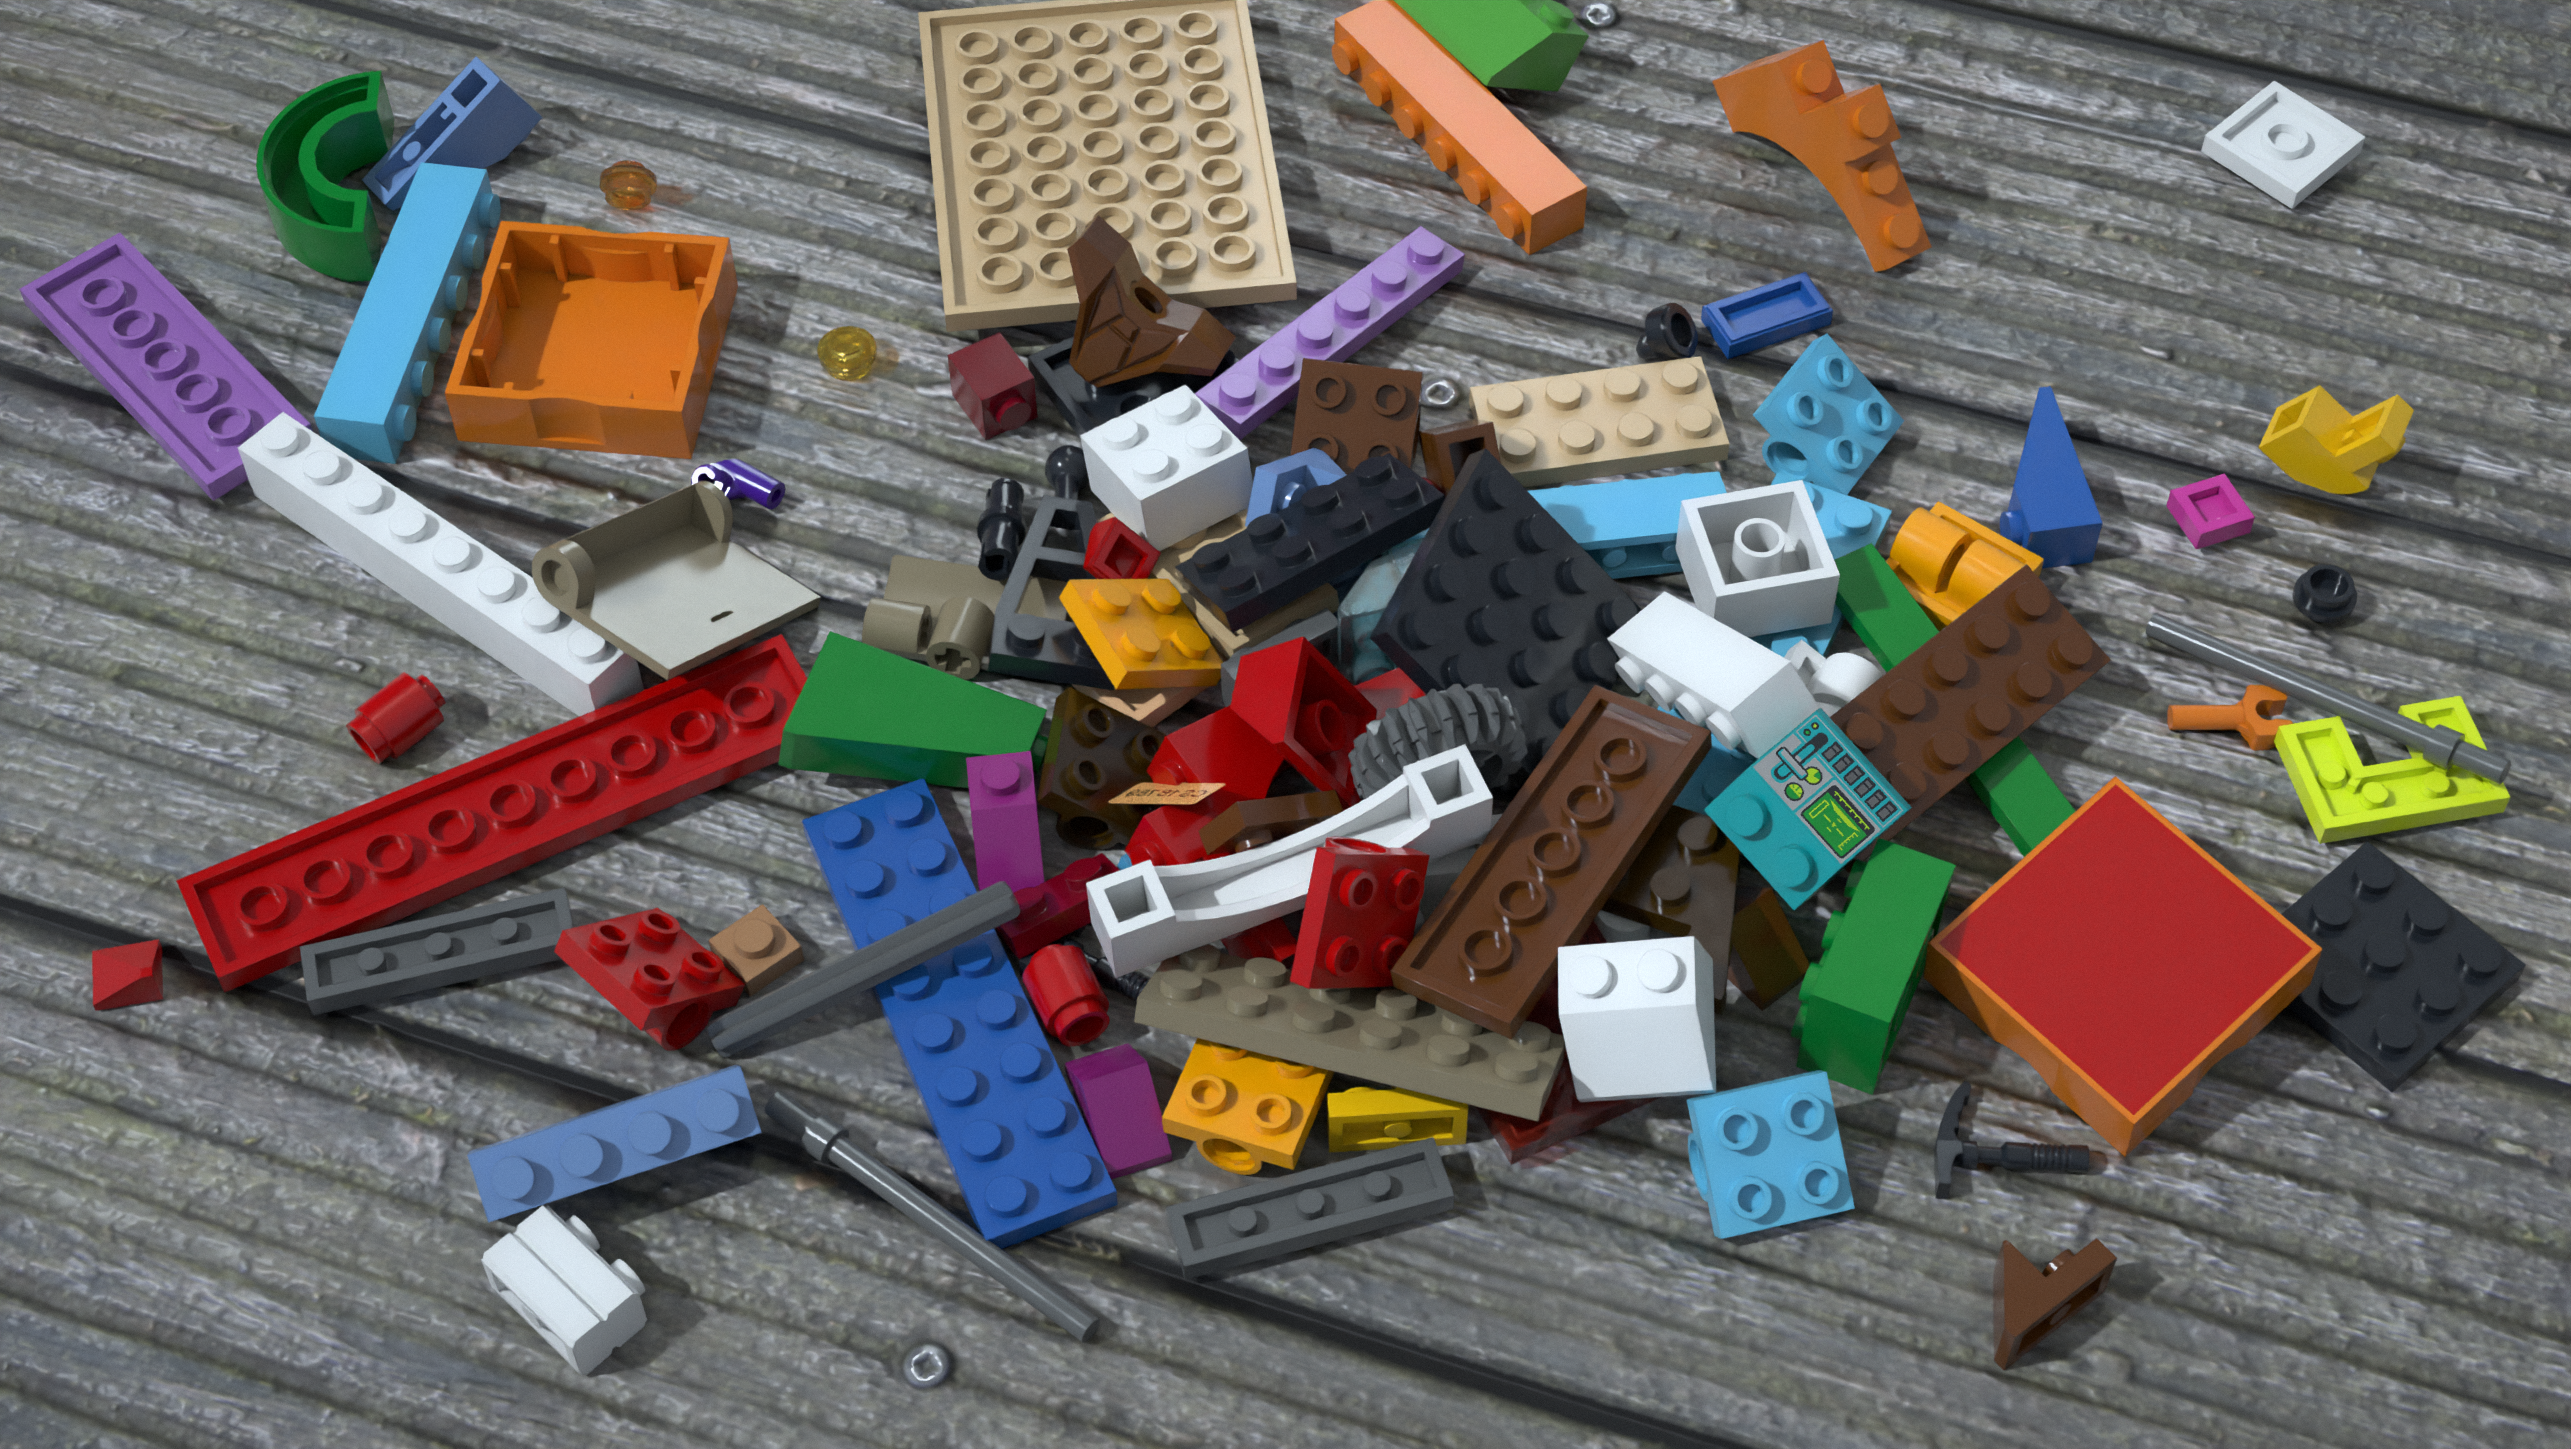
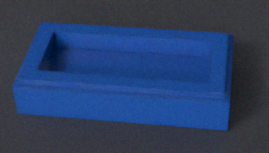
(1766, 315)

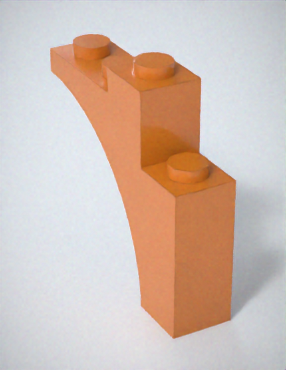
(1837, 137)

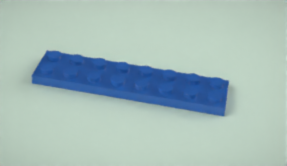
(962, 1023)

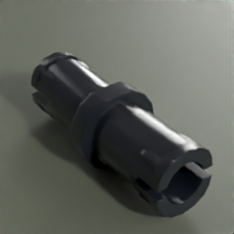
(1001, 529)

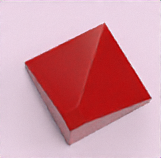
(1118, 552)
(127, 975)

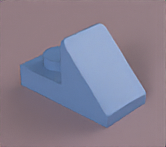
(1287, 479)

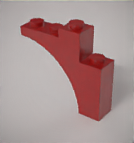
(1212, 751)

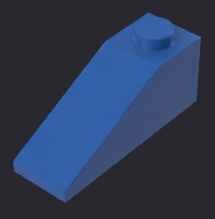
(2050, 498)

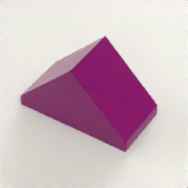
(1120, 1109)

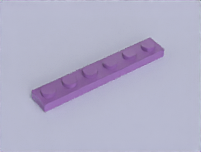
(1331, 329)

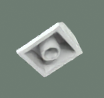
(1638, 1018)

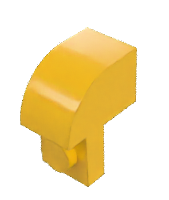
(2330, 448)

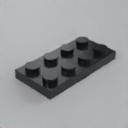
(1310, 541)

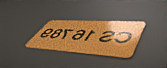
(1167, 794)

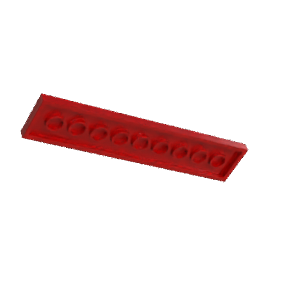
(494, 813)

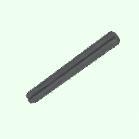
(863, 969)

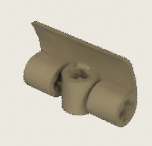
(947, 613)

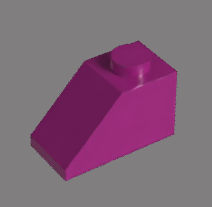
(1005, 820)

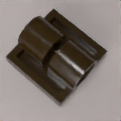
(1087, 763)

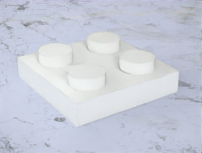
(2283, 144)

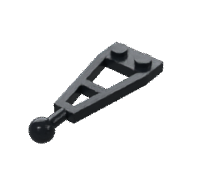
(1040, 645)

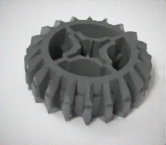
(1436, 724)

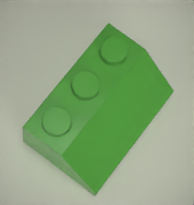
(1505, 40)

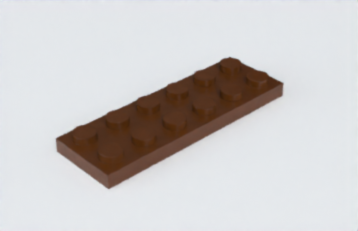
(1969, 692)
(1551, 861)

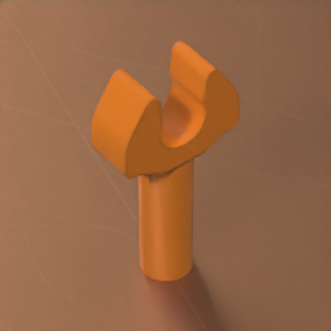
(2240, 717)

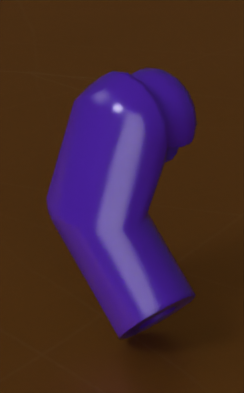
(742, 480)

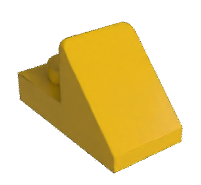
(1390, 1118)

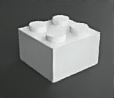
(1168, 468)
(1758, 559)

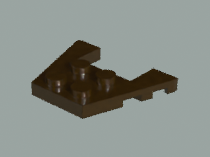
(1685, 887)

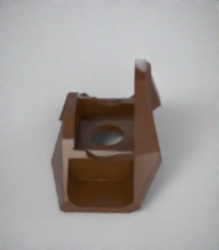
(1129, 322)

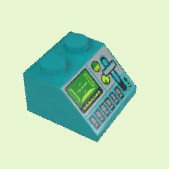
(1807, 808)

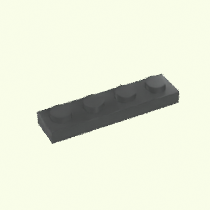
(434, 951)
(1309, 1208)

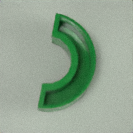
(305, 158)

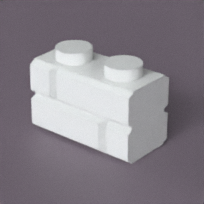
(566, 1287)

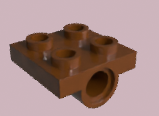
(1357, 412)

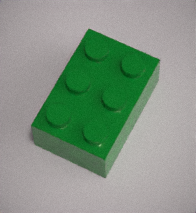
(1870, 964)

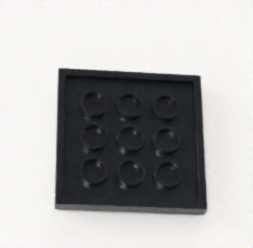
(1505, 605)

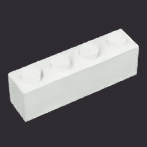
(1711, 675)

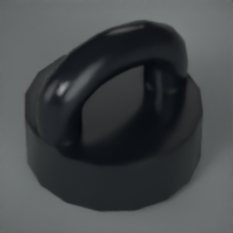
(1668, 334)

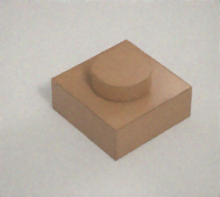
(757, 949)

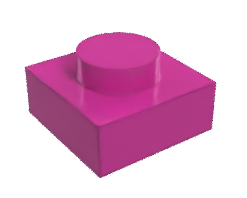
(2210, 511)

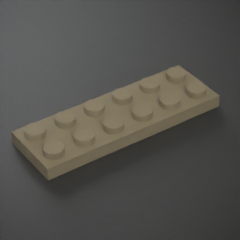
(1352, 1031)

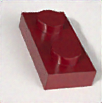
(1053, 906)

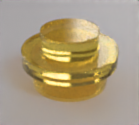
(847, 352)

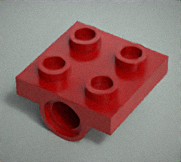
(1358, 913)
(652, 973)

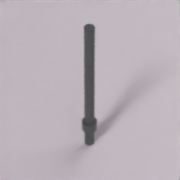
(2439, 744)
(830, 1143)

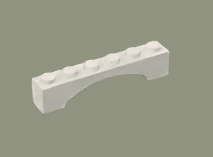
(1169, 910)

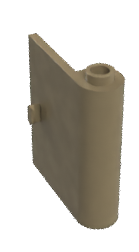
(669, 582)

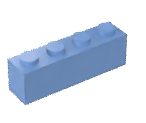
(613, 1142)

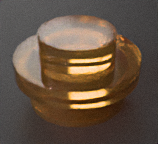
(628, 185)

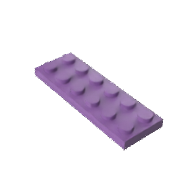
(159, 359)

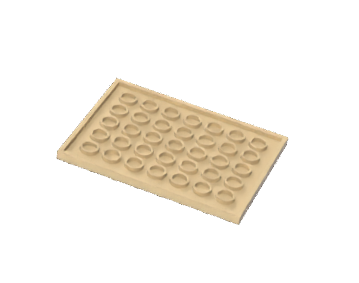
(1106, 114)

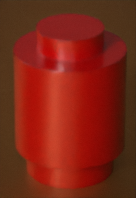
(397, 717)
(1067, 994)

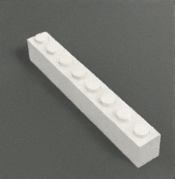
(434, 566)

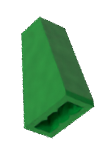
(901, 719)

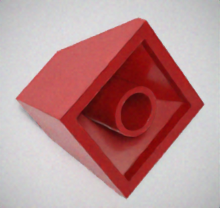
(1304, 712)

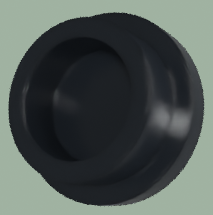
(2325, 594)

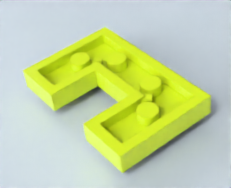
(2360, 801)

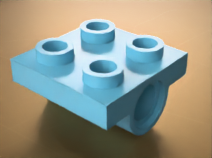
(1825, 419)
(1768, 1154)

